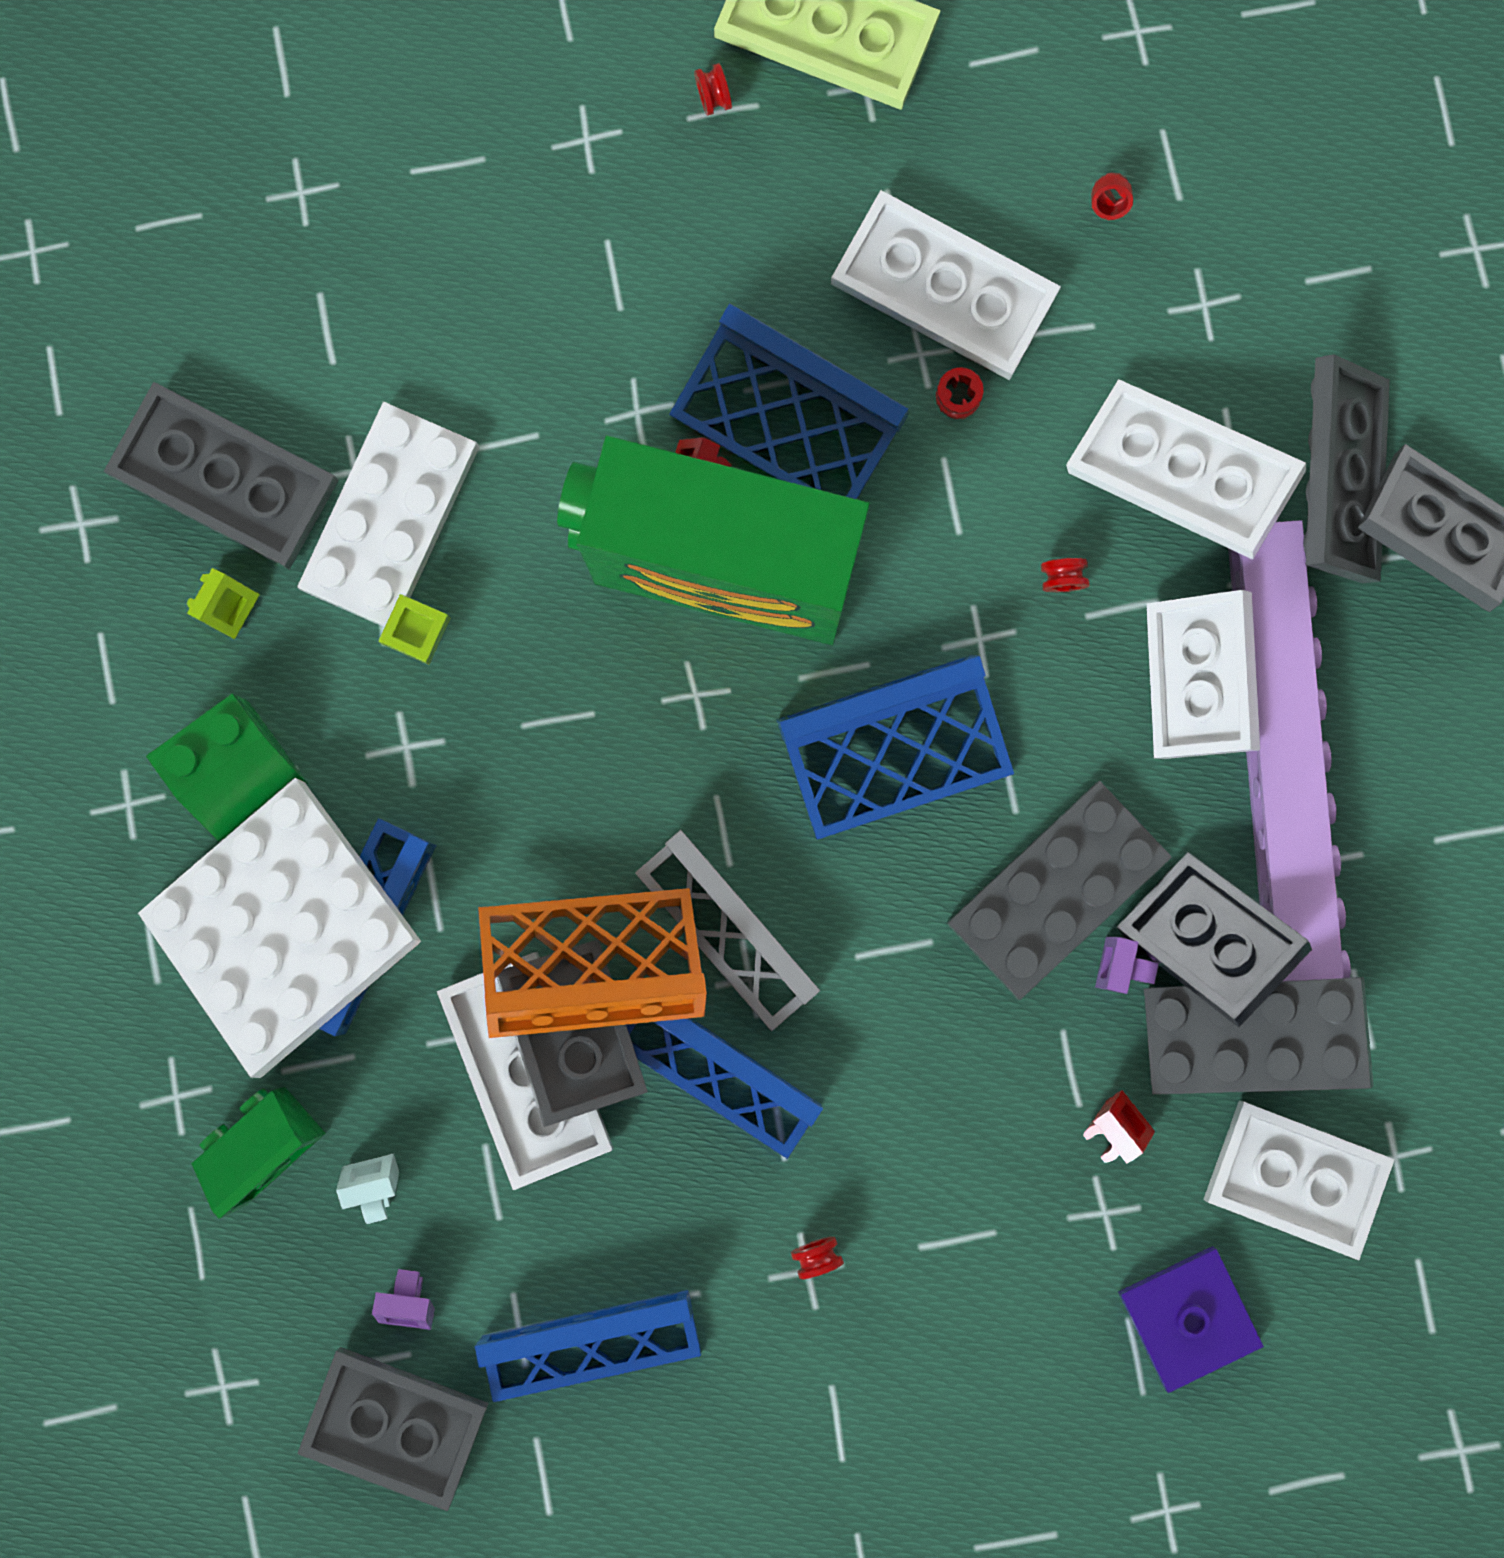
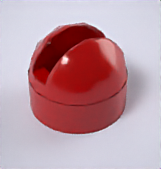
(1103, 200)

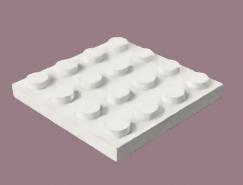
(278, 928)

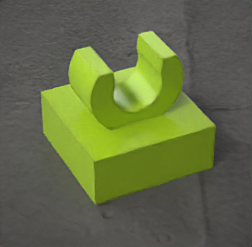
(222, 603)
(414, 629)

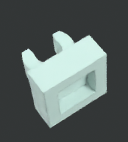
(369, 1185)

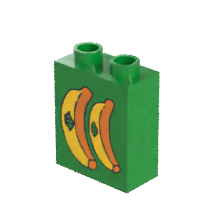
(713, 538)

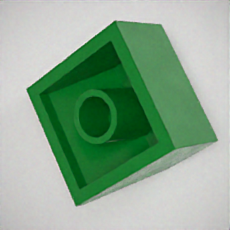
(224, 766)
(254, 1150)

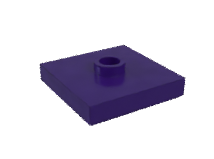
(1190, 1319)

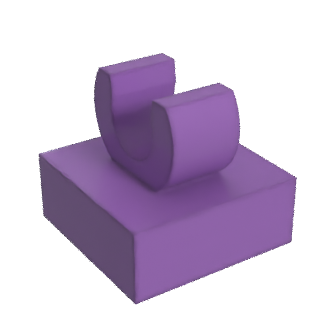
(1120, 966)
(405, 1305)

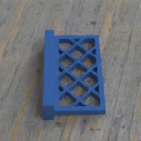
(800, 367)
(881, 703)

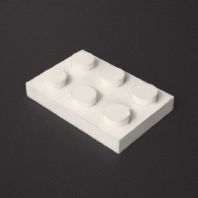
(1203, 675)
(1299, 1180)

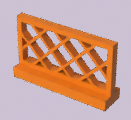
(587, 1003)

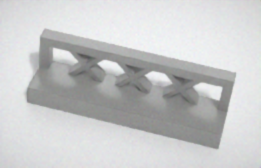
(744, 920)

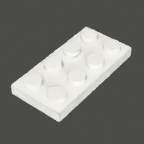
(945, 285)
(1186, 468)
(388, 514)
(507, 1098)

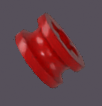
(713, 89)
(944, 395)
(1065, 575)
(817, 1258)

